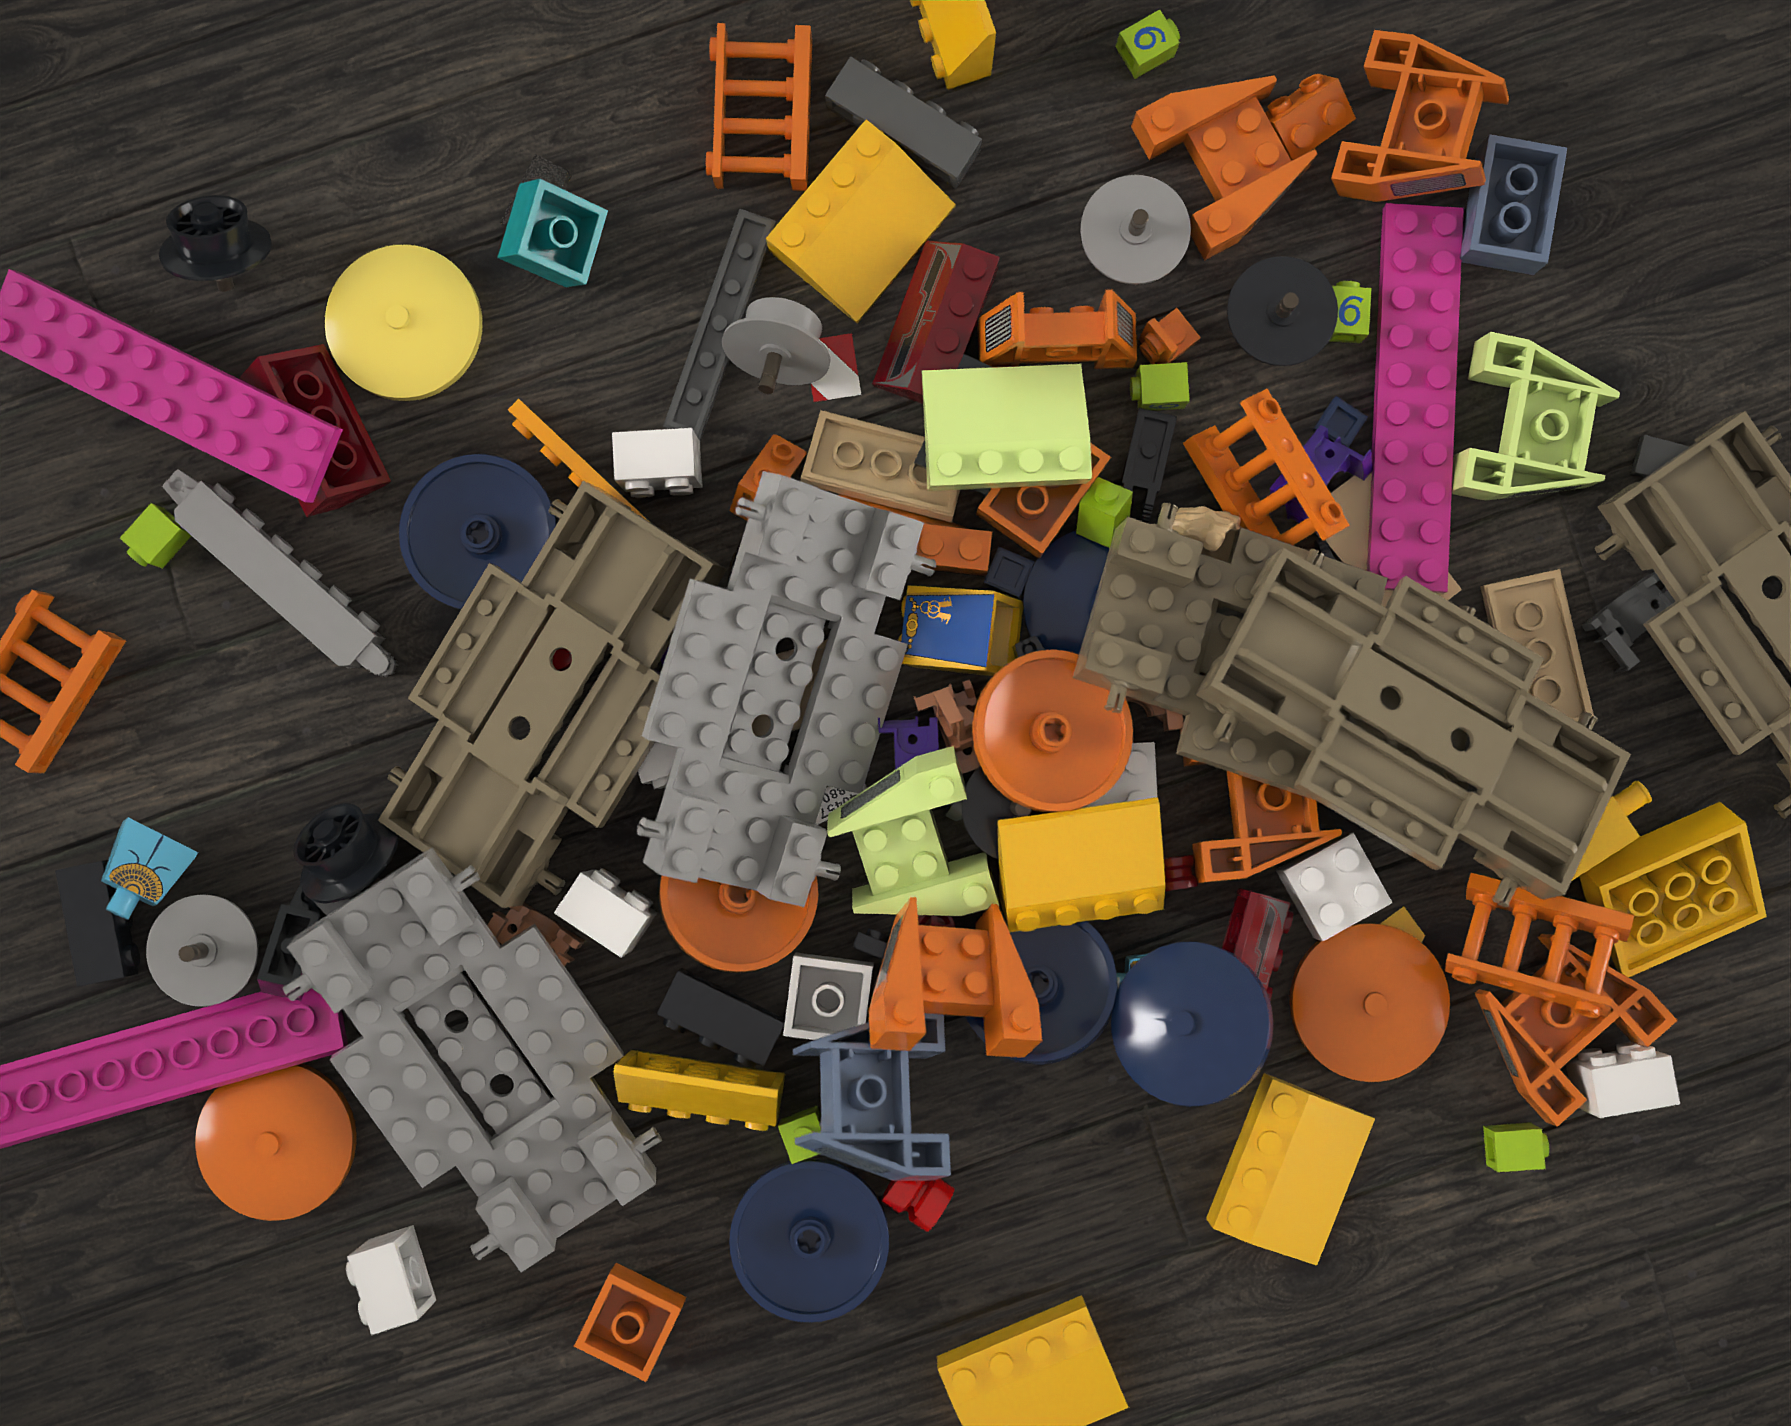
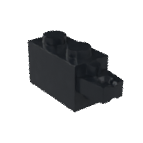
(279, 964)

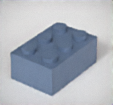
(1515, 211)

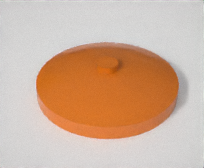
(1049, 734)
(731, 924)
(1370, 1002)
(276, 1142)

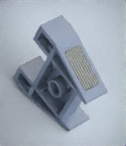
(869, 1105)

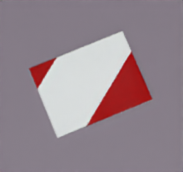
(842, 374)

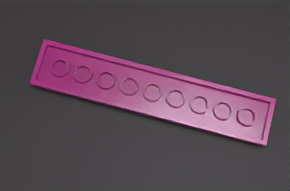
(165, 387)
(1415, 394)
(163, 1062)

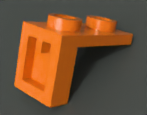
(1168, 338)
(776, 457)

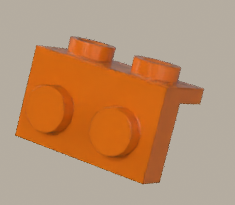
(1310, 114)

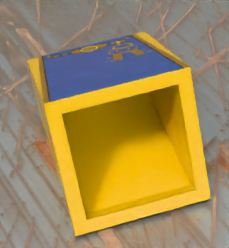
(959, 629)

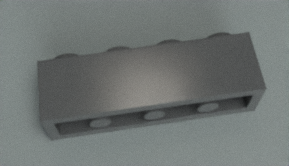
(915, 126)

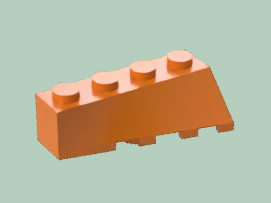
(948, 543)

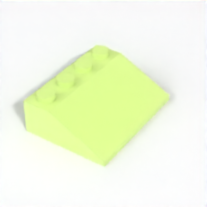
(1006, 427)

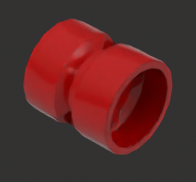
(921, 1199)

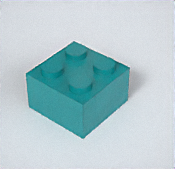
(552, 233)

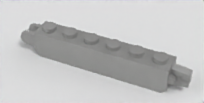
(277, 576)

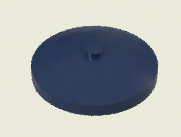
(471, 516)
(1063, 592)
(1073, 985)
(1192, 1024)
(809, 1240)

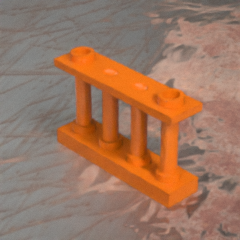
(794, 126)
(1231, 484)
(77, 683)
(1567, 917)

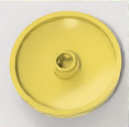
(403, 322)

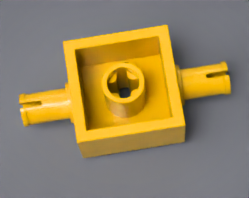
(1614, 827)

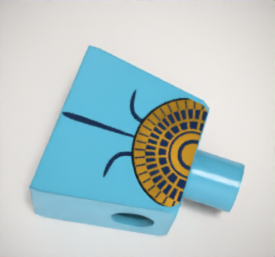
(143, 867)

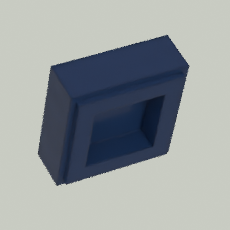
(1341, 421)
(1008, 572)

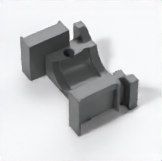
(1628, 615)

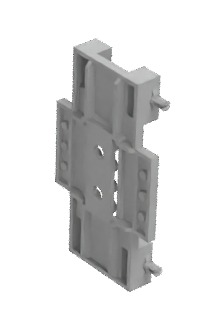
(725, 801)
(549, 1155)

